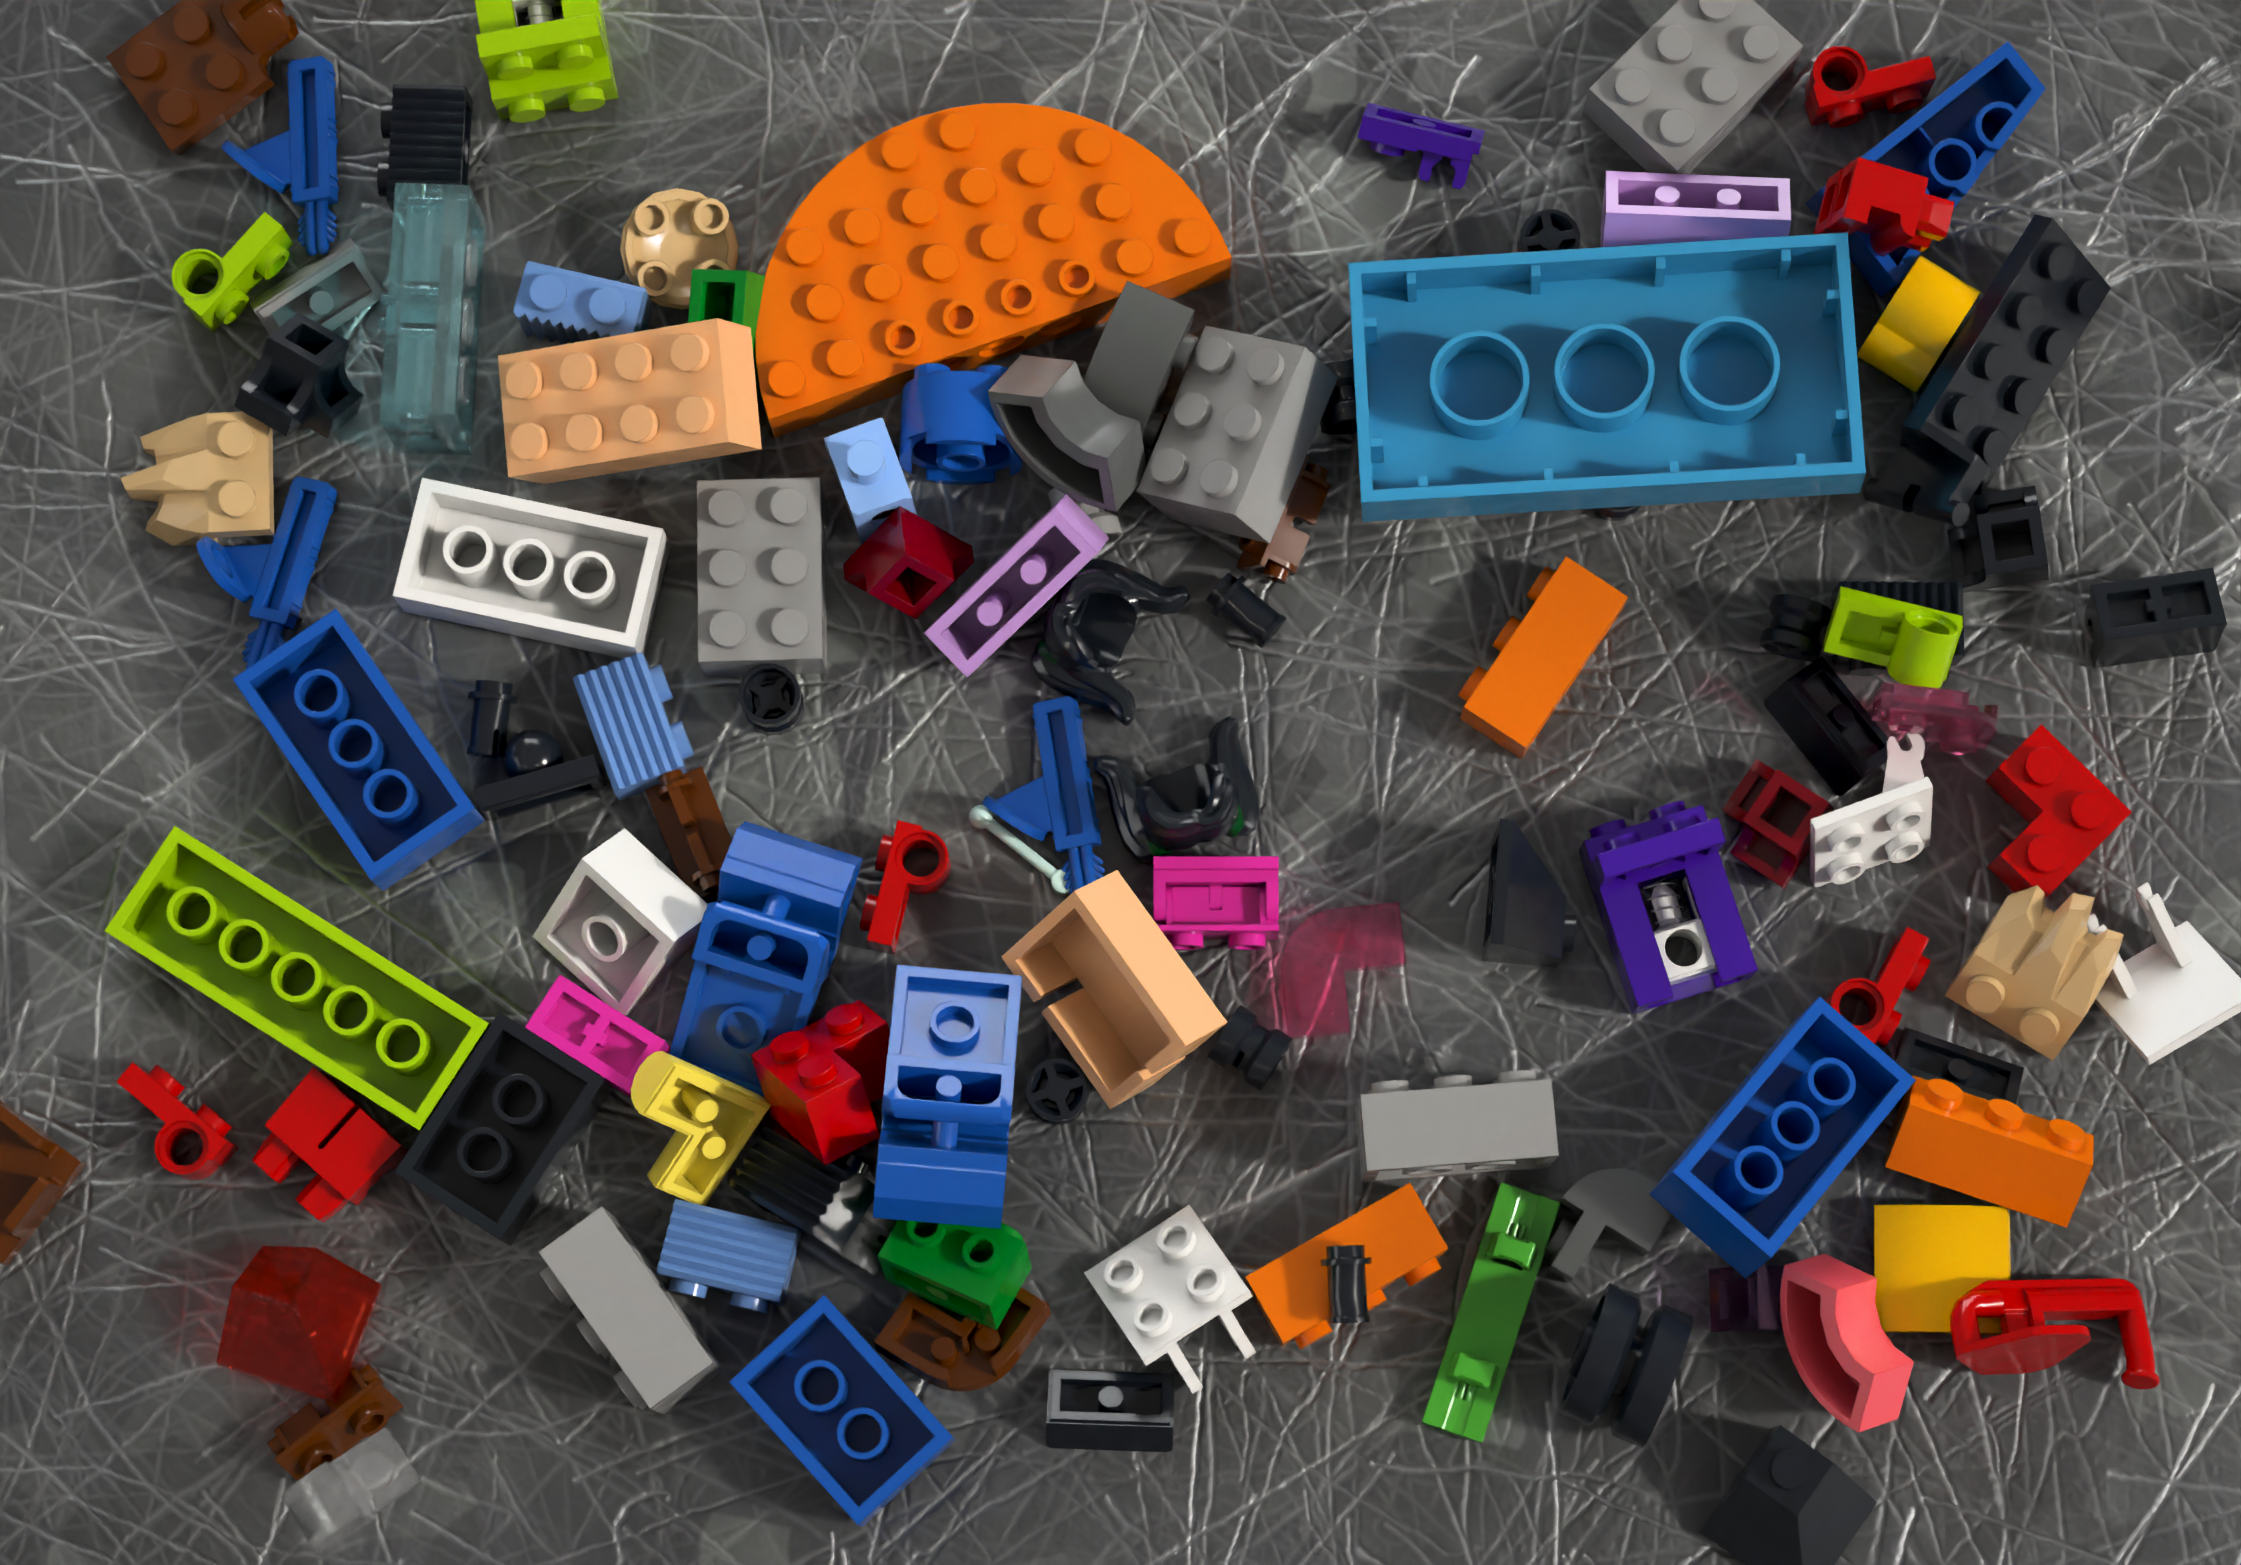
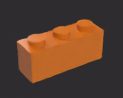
(1540, 655)
(1990, 1150)
(1395, 1236)

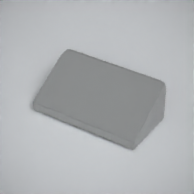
(324, 290)

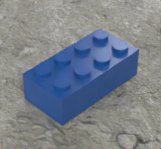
(358, 750)
(1782, 1137)

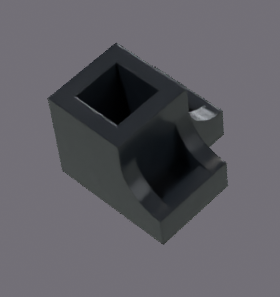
(301, 380)
(2002, 544)

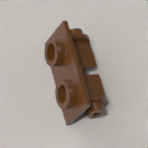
(1288, 543)
(691, 827)
(311, 1440)

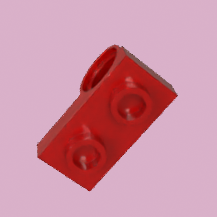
(1890, 87)
(885, 913)
(1901, 969)
(160, 1095)

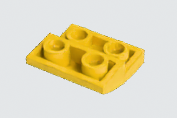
(1933, 1258)

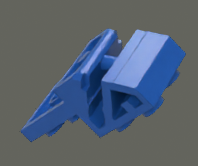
(762, 949)
(947, 1097)

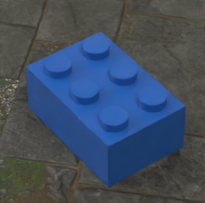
(842, 1411)

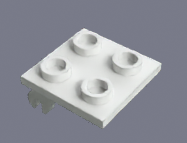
(1877, 829)
(2169, 988)
(1170, 1287)

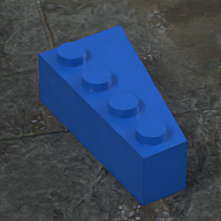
(1950, 145)

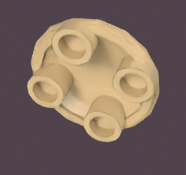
(670, 238)

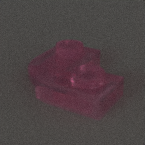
(1937, 713)
(1321, 954)

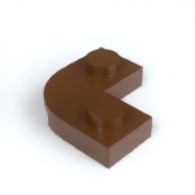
(956, 1352)

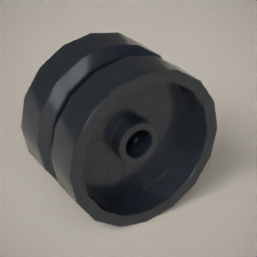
(1617, 1362)

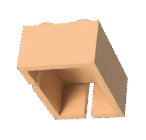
(1138, 995)

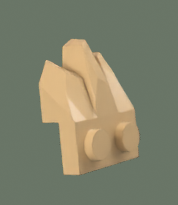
(208, 478)
(2037, 969)

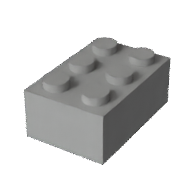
(1691, 81)
(1237, 433)
(761, 575)
(1456, 1127)
(628, 1313)

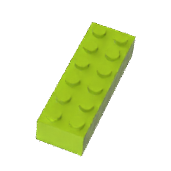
(297, 978)

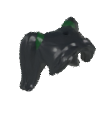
(1091, 629)
(1183, 805)

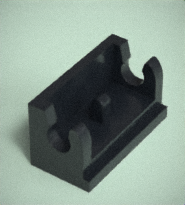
(2155, 617)

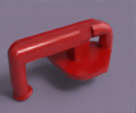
(2032, 1345)

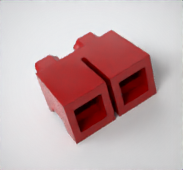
(1884, 204)
(334, 1139)

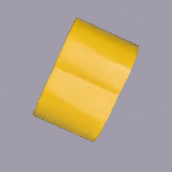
(1918, 324)

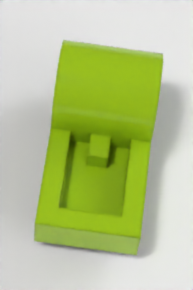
(253, 257)
(1902, 636)

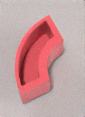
(1840, 1342)

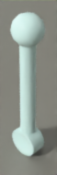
(983, 818)

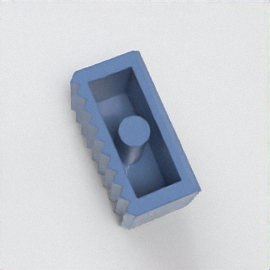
(578, 305)
(631, 723)
(729, 1255)

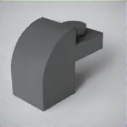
(1610, 1203)

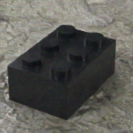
(504, 1129)

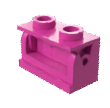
(1216, 900)
(594, 1033)

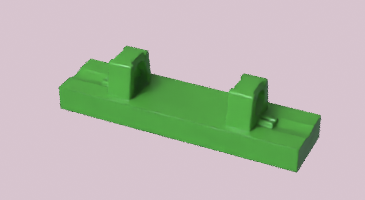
(1490, 1313)

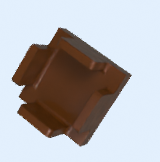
(32, 1179)

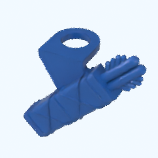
(304, 154)
(276, 571)
(1061, 797)

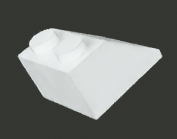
(621, 921)

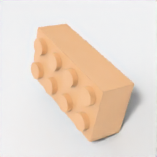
(629, 401)

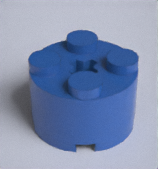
(952, 426)

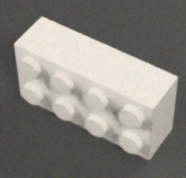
(531, 569)

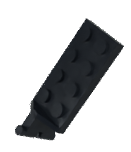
(1992, 377)

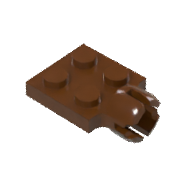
(202, 64)

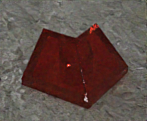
(297, 1320)

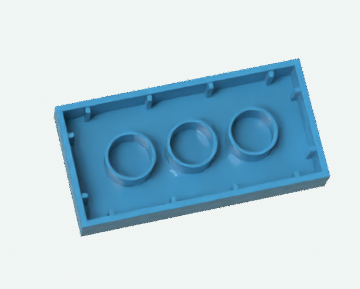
(1606, 377)

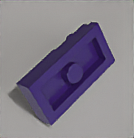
(1397, 130)

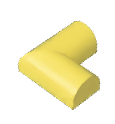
(709, 1118)

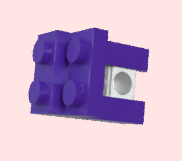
(1646, 855)

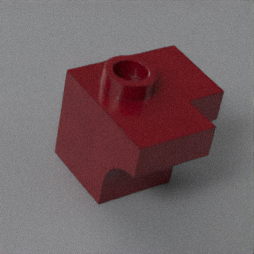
(908, 562)
(1774, 820)

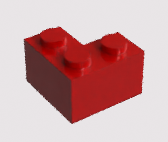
(2064, 808)
(826, 1079)

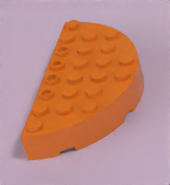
(965, 249)

